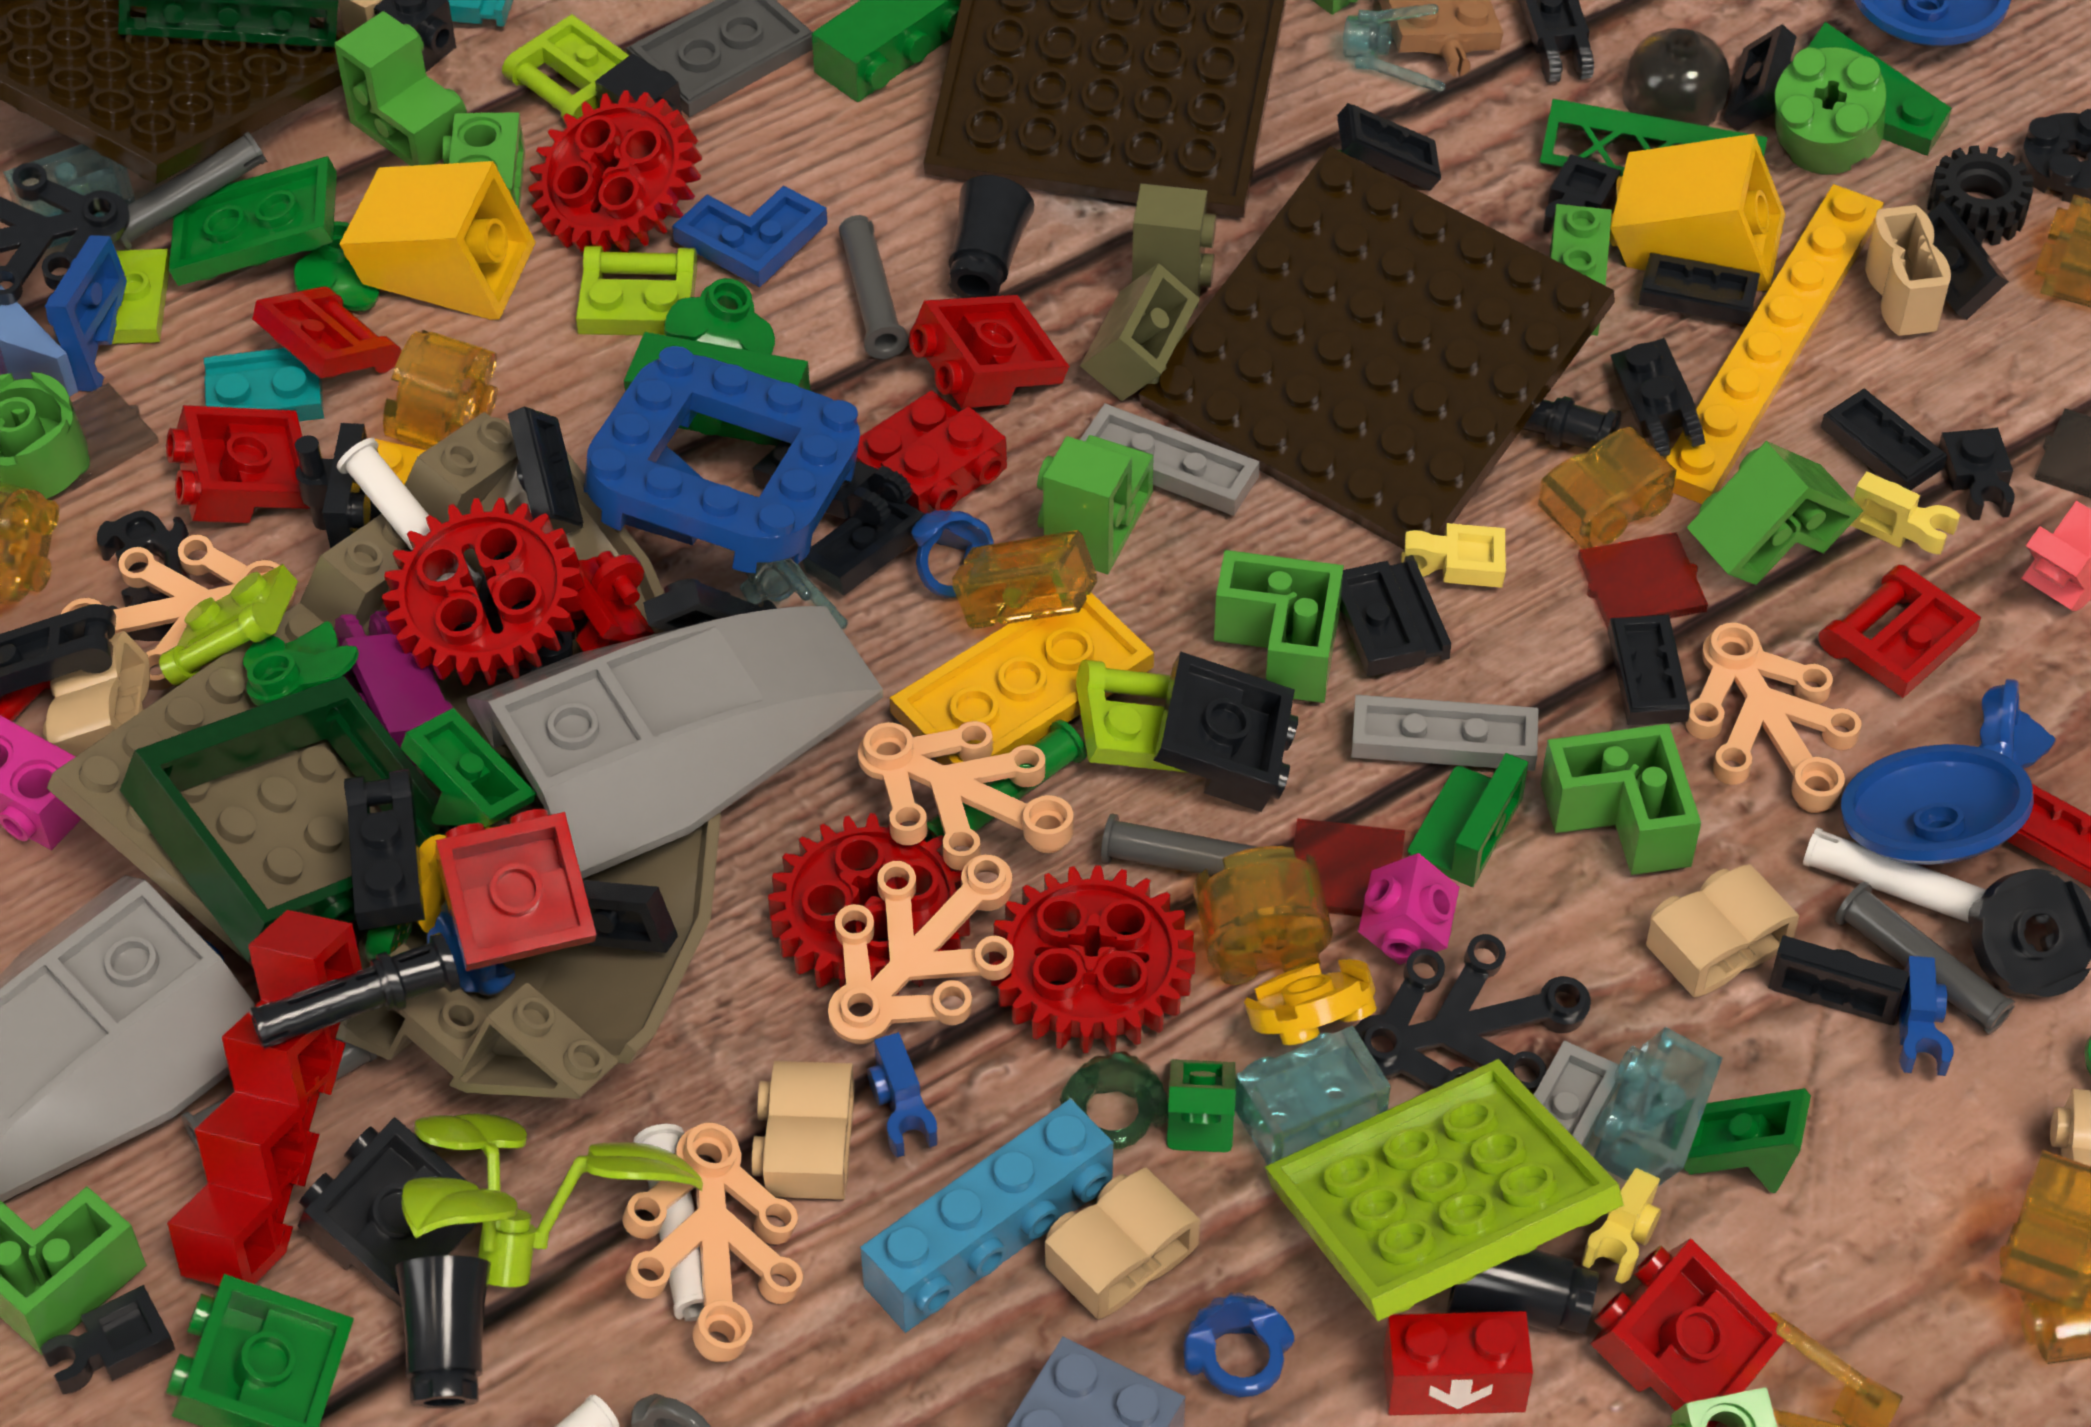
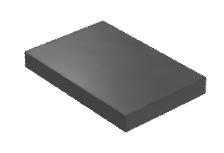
(724, 48)

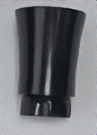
(987, 234)
(1538, 1282)
(443, 1327)

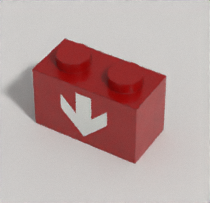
(1457, 1363)

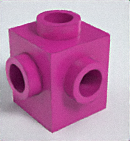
(1408, 908)

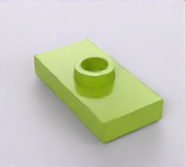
(144, 297)

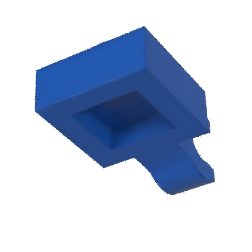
(1919, 1008)
(896, 1083)

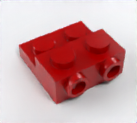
(985, 348)
(937, 451)
(235, 461)
(514, 888)
(1686, 1329)

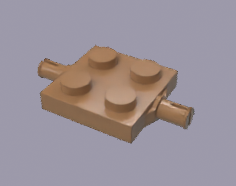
(1451, 32)

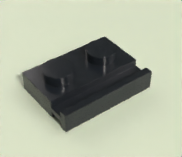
(1392, 617)

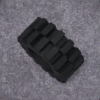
(1985, 175)

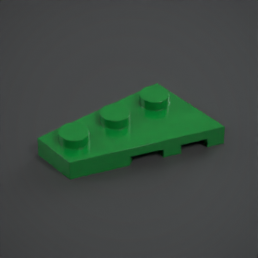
(1911, 113)

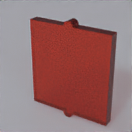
(1643, 578)
(1346, 858)

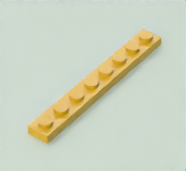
(1773, 341)

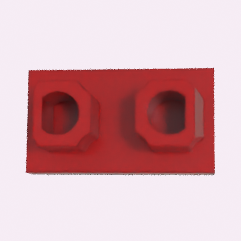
(610, 601)

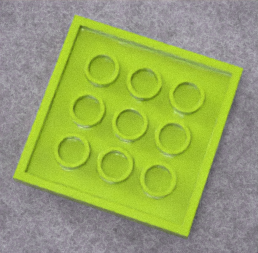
(1442, 1188)

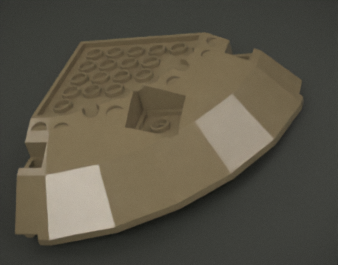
(288, 826)

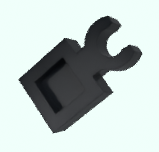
(1581, 184)
(1980, 464)
(118, 1336)

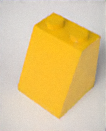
(1700, 205)
(441, 236)

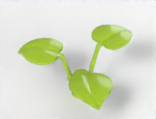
(506, 1231)

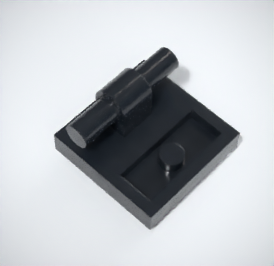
(333, 497)

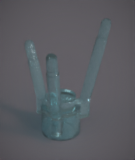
(1368, 38)
(779, 581)

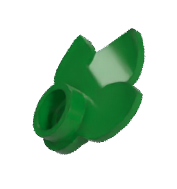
(331, 269)
(721, 317)
(284, 668)

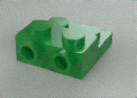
(258, 1359)

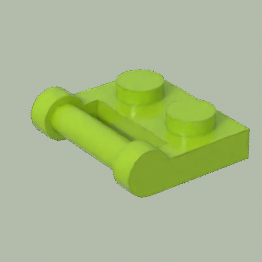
(574, 53)
(630, 304)
(219, 626)
(1120, 730)

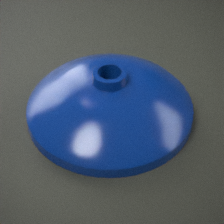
(1935, 21)
(1937, 803)

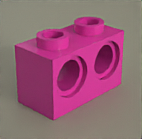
(25, 802)

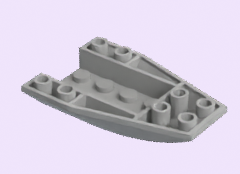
(675, 723)
(107, 1032)

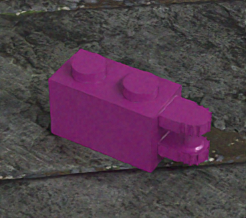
(389, 679)

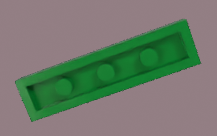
(1622, 125)

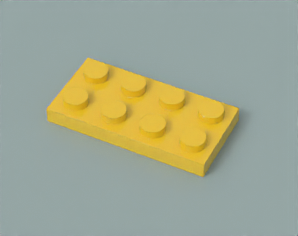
(1020, 678)

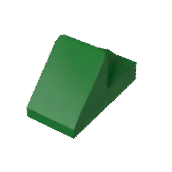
(468, 771)
(1201, 1105)
(1751, 1133)

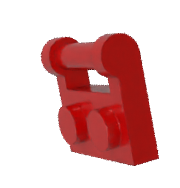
(324, 333)
(1911, 642)

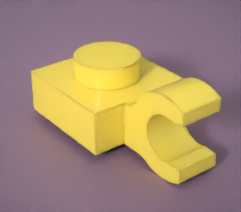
(1893, 515)
(1464, 553)
(1626, 1226)

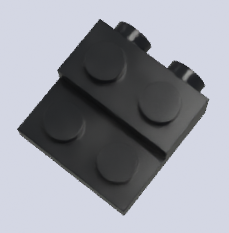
(1227, 730)
(361, 1210)

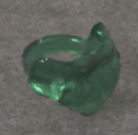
(1123, 1074)

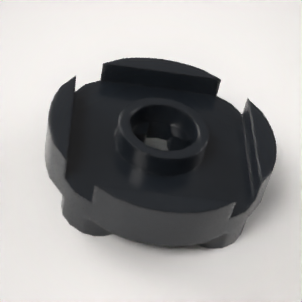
(2050, 150)
(2000, 941)

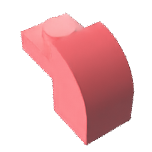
(2063, 559)

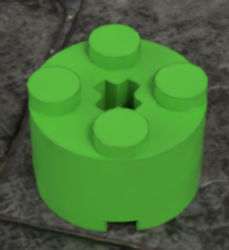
(1830, 109)
(39, 435)

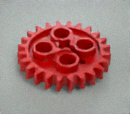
(615, 173)
(429, 610)
(827, 881)
(1094, 959)

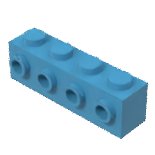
(987, 1215)

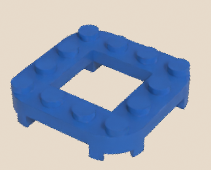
(763, 529)

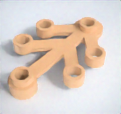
(183, 592)
(1737, 656)
(895, 756)
(917, 955)
(716, 1233)

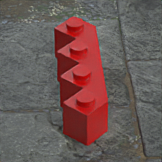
(260, 1135)

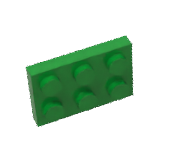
(255, 222)

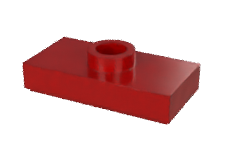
(2057, 836)

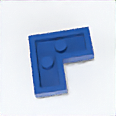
(754, 244)

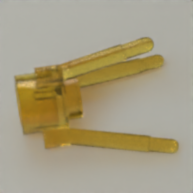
(1861, 1400)

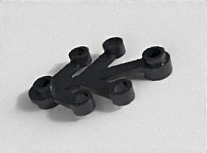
(34, 233)
(1461, 1029)

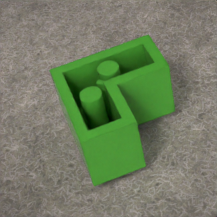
(391, 93)
(1095, 490)
(1768, 509)
(1284, 608)
(1628, 782)
(63, 1266)

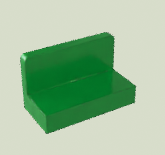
(1470, 819)

